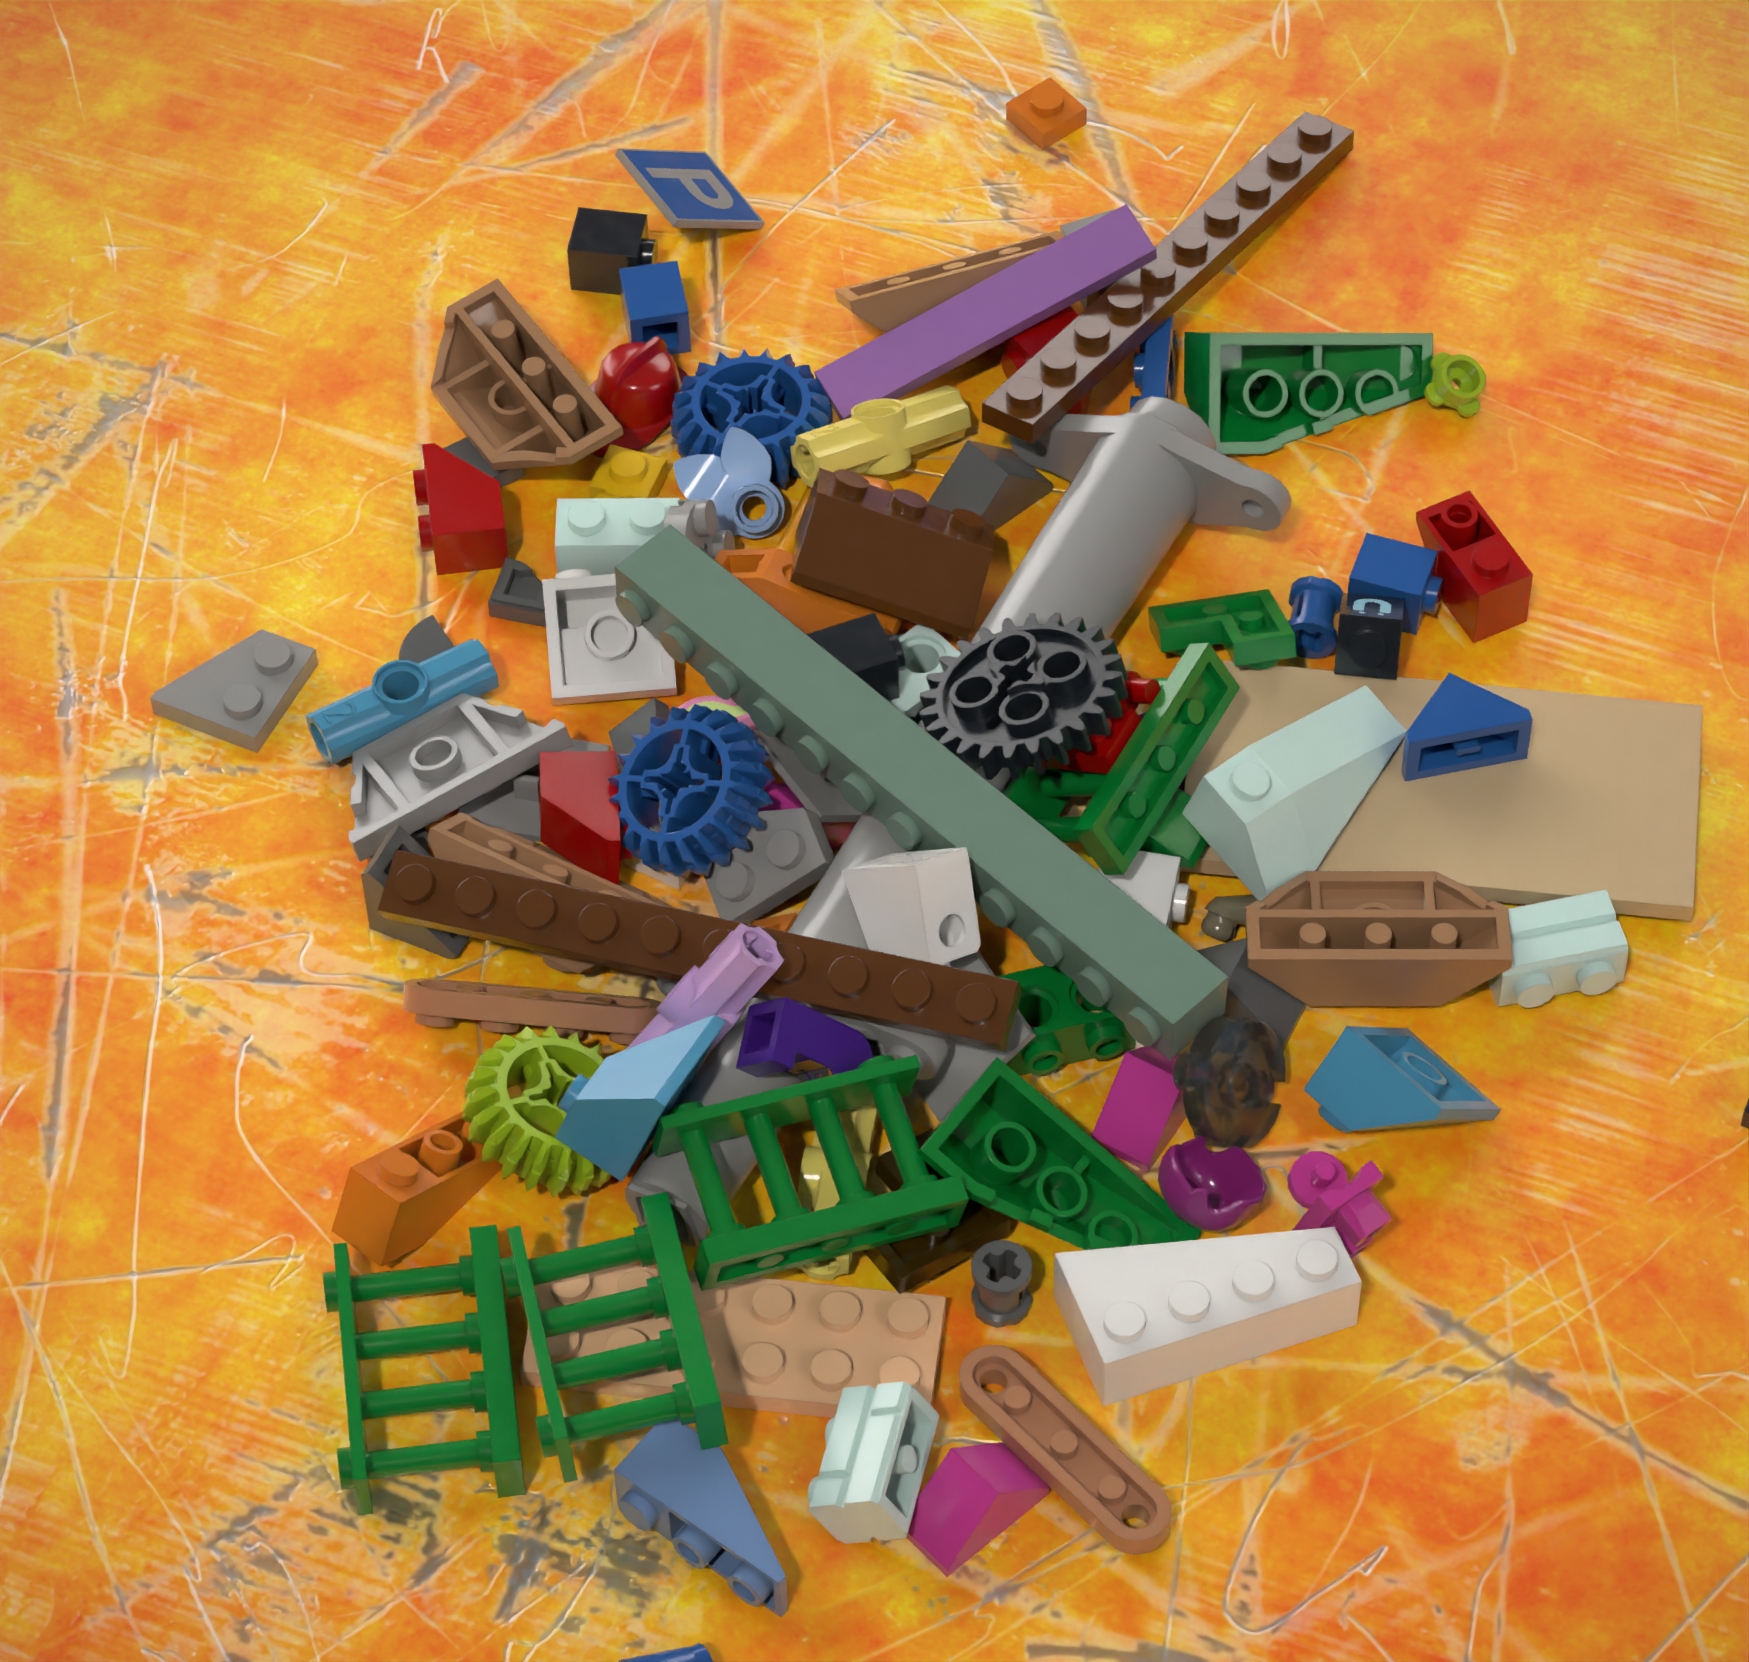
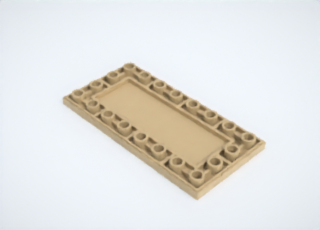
(1588, 811)

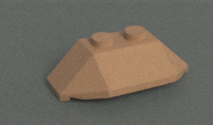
(908, 294)
(514, 387)
(476, 844)
(1377, 938)

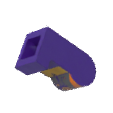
(798, 1040)

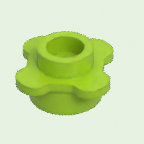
(1465, 373)

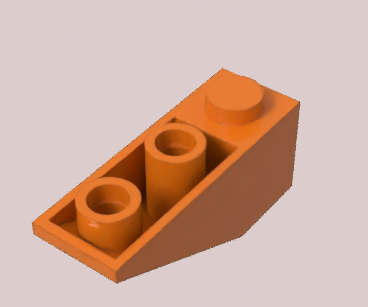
(769, 576)
(411, 1190)

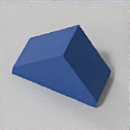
(1464, 731)

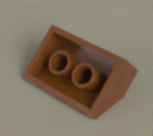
(892, 552)

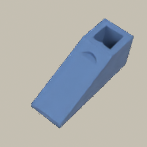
(700, 1509)

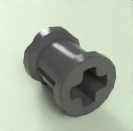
(1001, 1283)

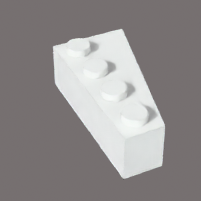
(1200, 1304)

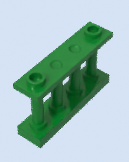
(1146, 771)
(795, 1233)
(677, 1348)
(487, 1390)

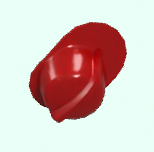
(638, 389)

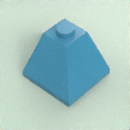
(1392, 1082)
(620, 1106)

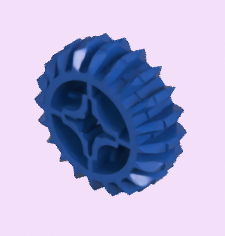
(752, 397)
(698, 810)

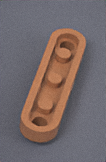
(506, 1006)
(1065, 1449)

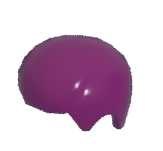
(1210, 1187)

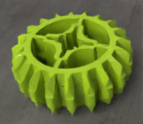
(524, 1128)

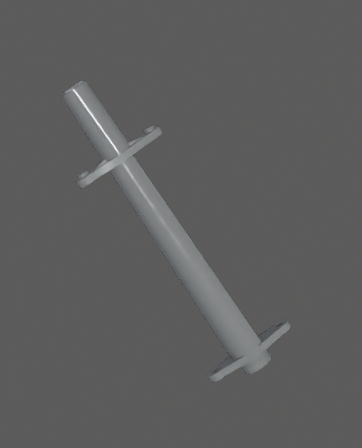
(1127, 501)

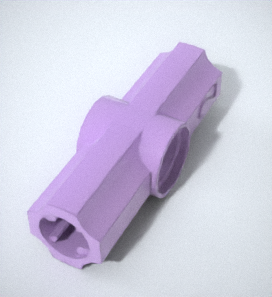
(719, 986)

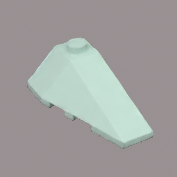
(1294, 791)

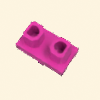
(1322, 1187)

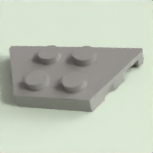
(441, 765)

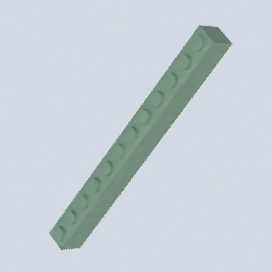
(921, 792)

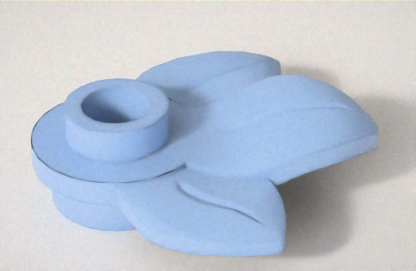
(732, 478)

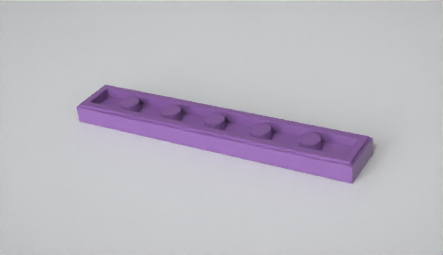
(989, 312)

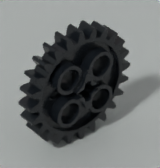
(1025, 695)

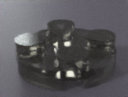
(1231, 1081)

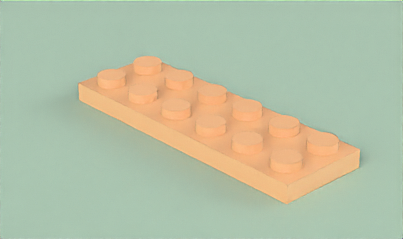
(766, 1339)

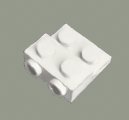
(595, 649)

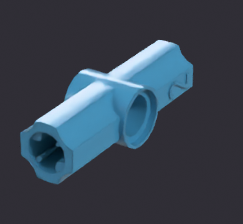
(398, 695)

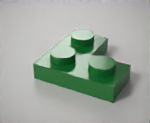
(1245, 623)

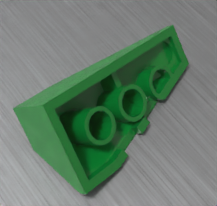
(1292, 385)
(1044, 1169)

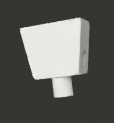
(917, 904)

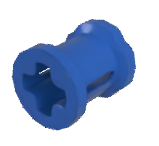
(1312, 616)

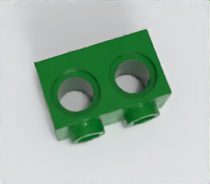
(1066, 1026)

